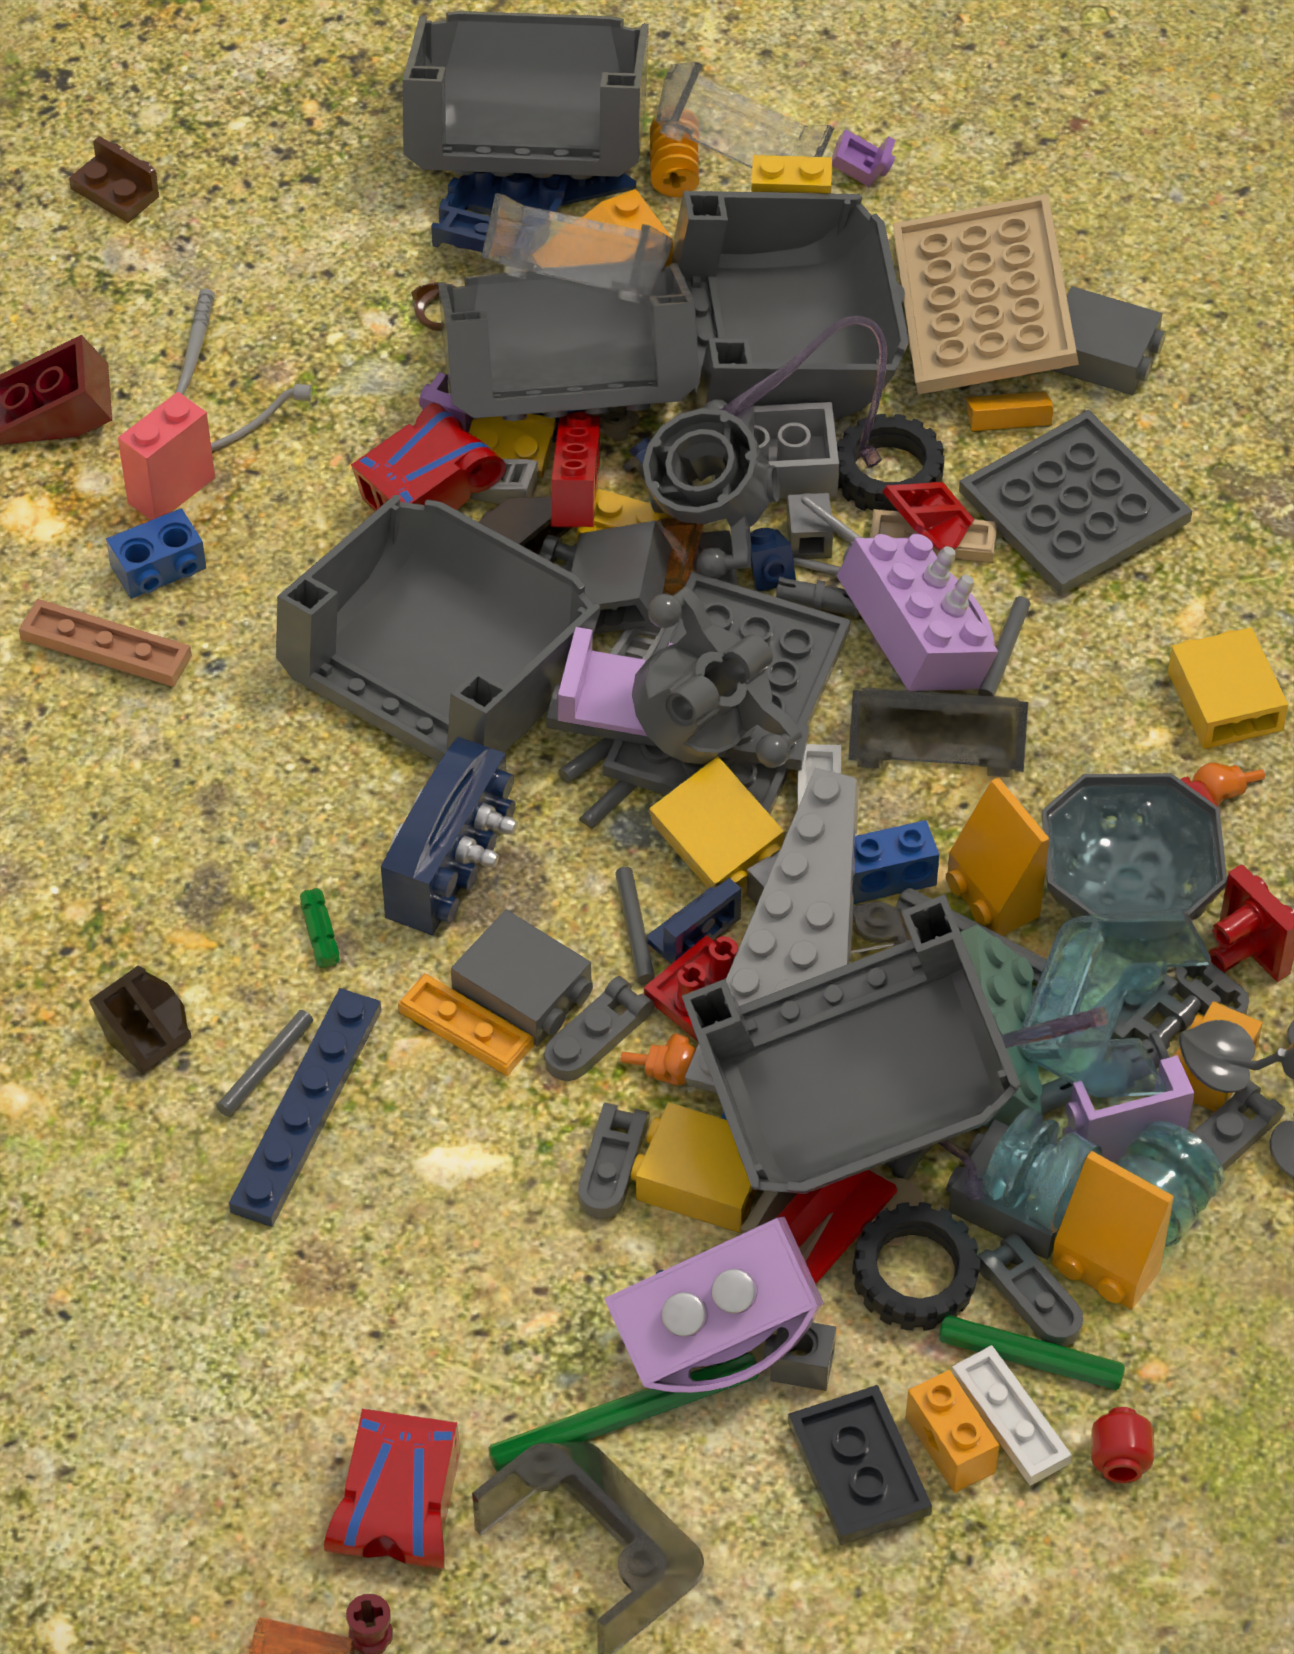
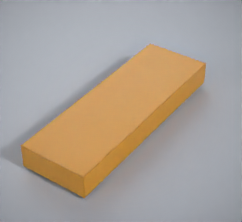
(466, 1024)

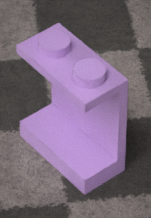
(598, 687)
(1120, 1124)

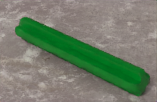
(1033, 1352)

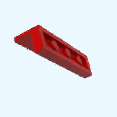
(853, 1205)

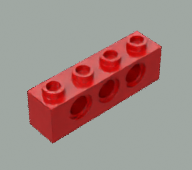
(575, 470)

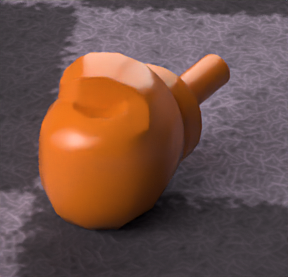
(1226, 780)
(665, 1062)

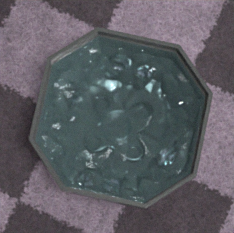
(1133, 846)

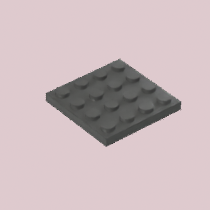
(1075, 501)

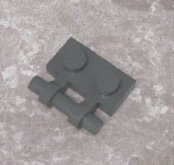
(1140, 1008)

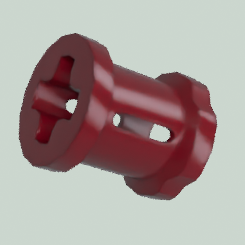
(369, 1609)

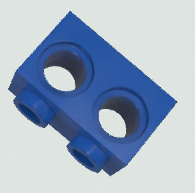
(156, 553)
(894, 861)

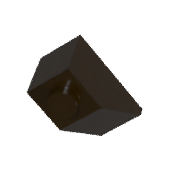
(524, 521)

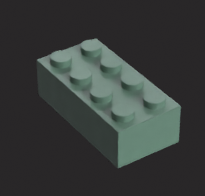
(1008, 990)

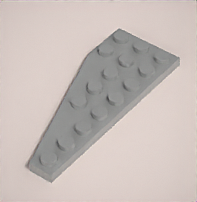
(806, 905)

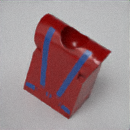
(428, 463)
(397, 1490)

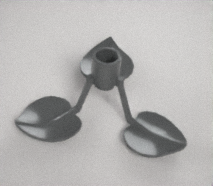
(1221, 1058)

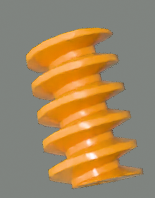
(672, 163)

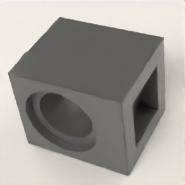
(807, 1370)

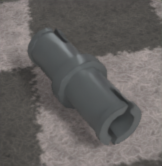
(816, 596)

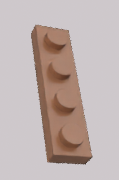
(105, 642)

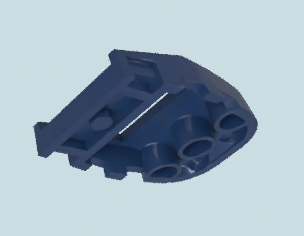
(478, 192)

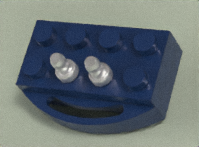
(447, 835)

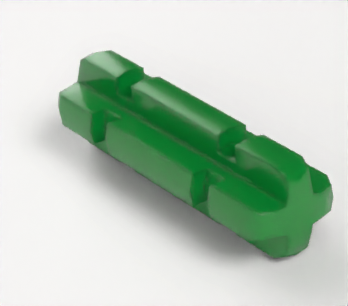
(319, 928)

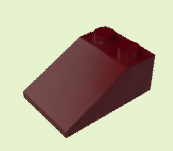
(55, 395)

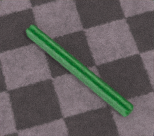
(615, 1413)

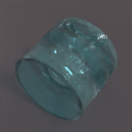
(1180, 1166)
(1036, 1167)

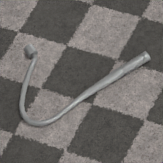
(198, 331)

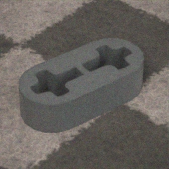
(1214, 987)

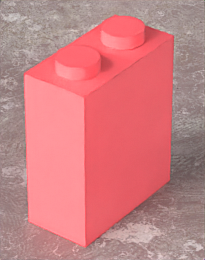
(166, 457)

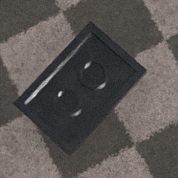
(859, 1464)

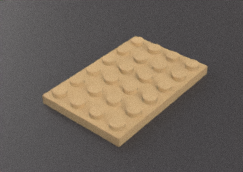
(984, 294)

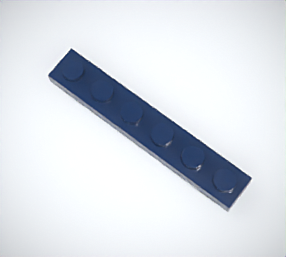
(305, 1107)

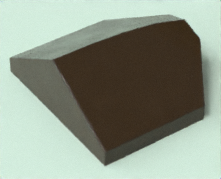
(141, 1018)

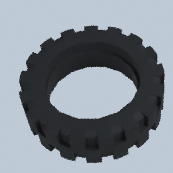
(887, 432)
(923, 1222)

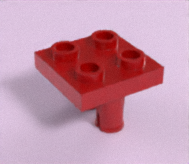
(1253, 926)
(697, 968)

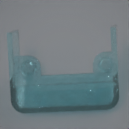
(1098, 965)

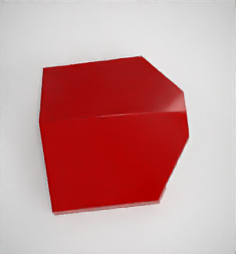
(931, 512)

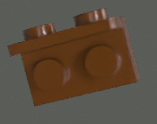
(116, 181)

